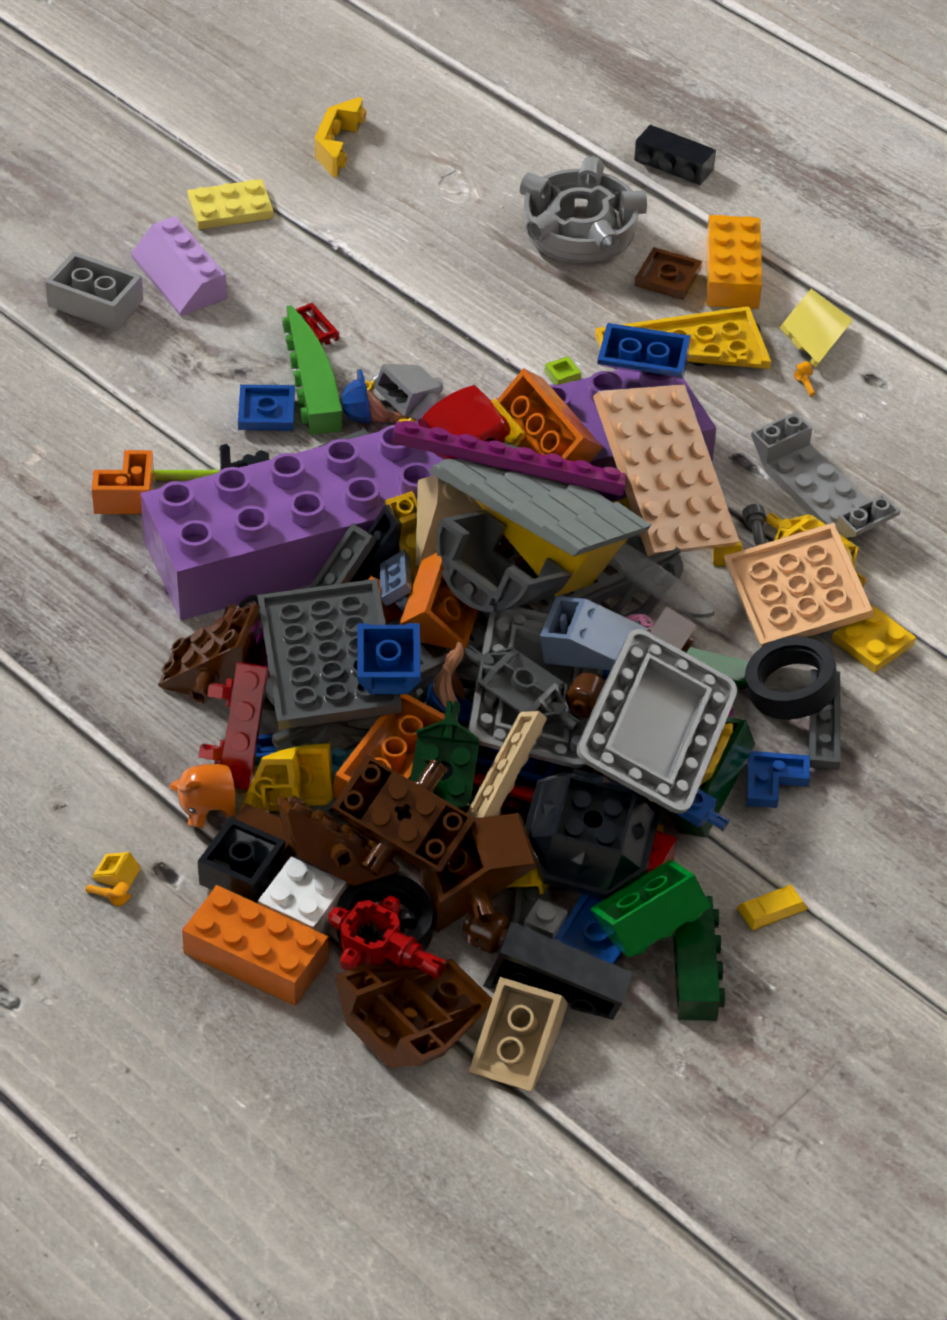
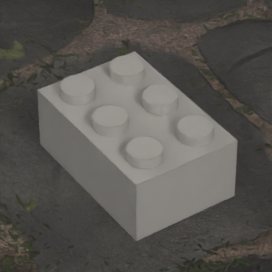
(94, 291)

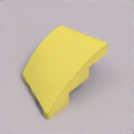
(815, 325)

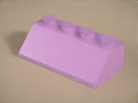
(180, 267)

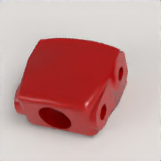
(467, 413)

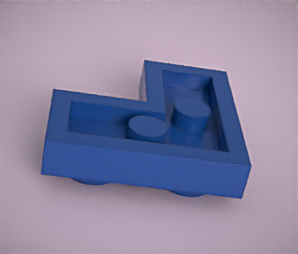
(769, 771)

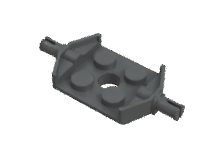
(499, 676)

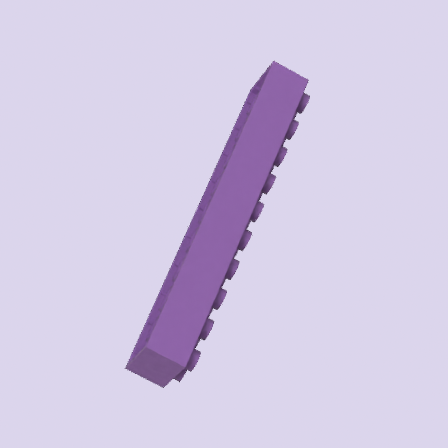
(283, 517)

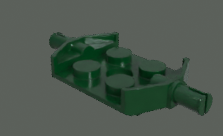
(451, 746)

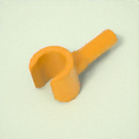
(803, 372)
(116, 895)

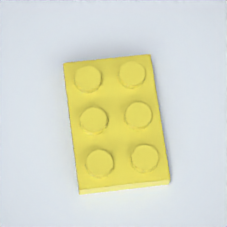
(230, 204)

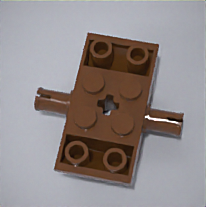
(212, 653)
(380, 796)
(326, 844)
(485, 863)

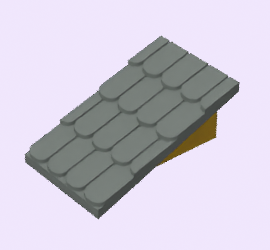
(548, 517)

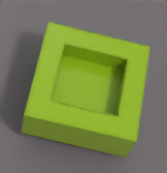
(562, 371)

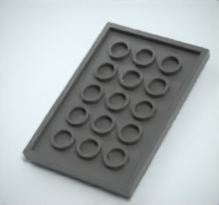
(314, 653)

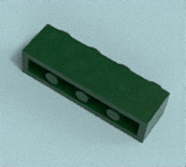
(725, 775)
(697, 967)

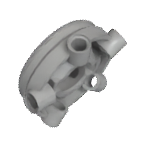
(557, 196)

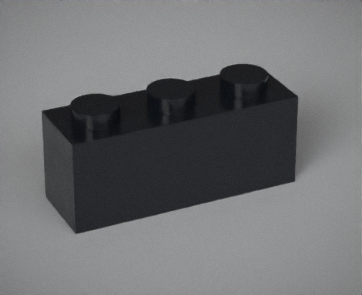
(675, 154)

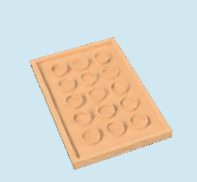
(666, 468)

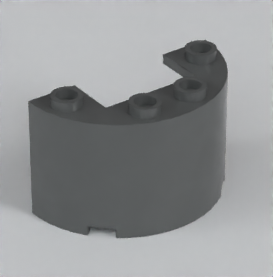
(483, 575)

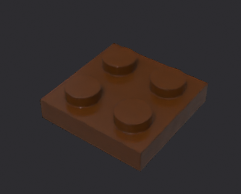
(668, 273)

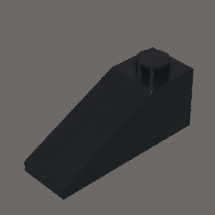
(387, 531)

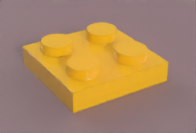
(874, 640)

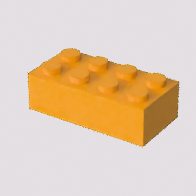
(733, 261)

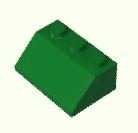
(651, 908)

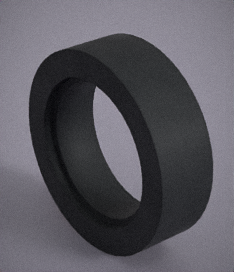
(799, 702)
(406, 891)

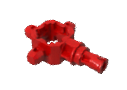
(395, 945)

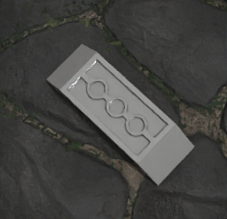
(814, 481)

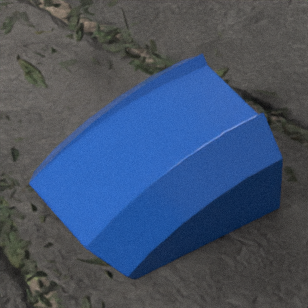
(388, 657)

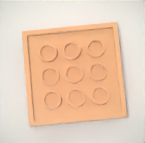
(798, 585)

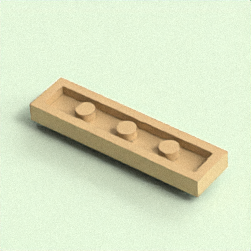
(507, 764)

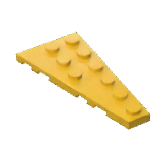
(715, 337)

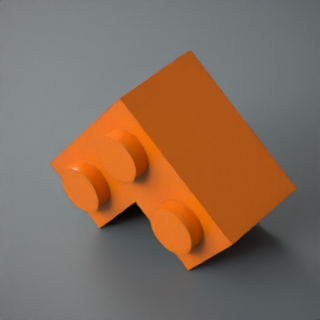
(120, 489)

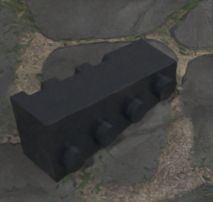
(555, 967)

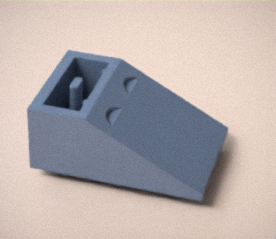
(584, 634)

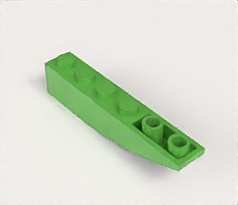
(313, 376)

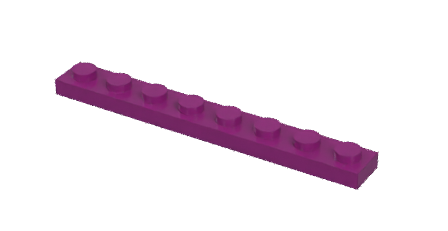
(501, 456)

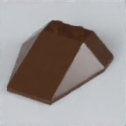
(408, 1013)

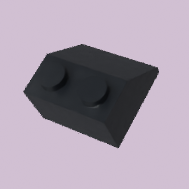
(241, 860)

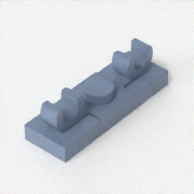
(396, 580)

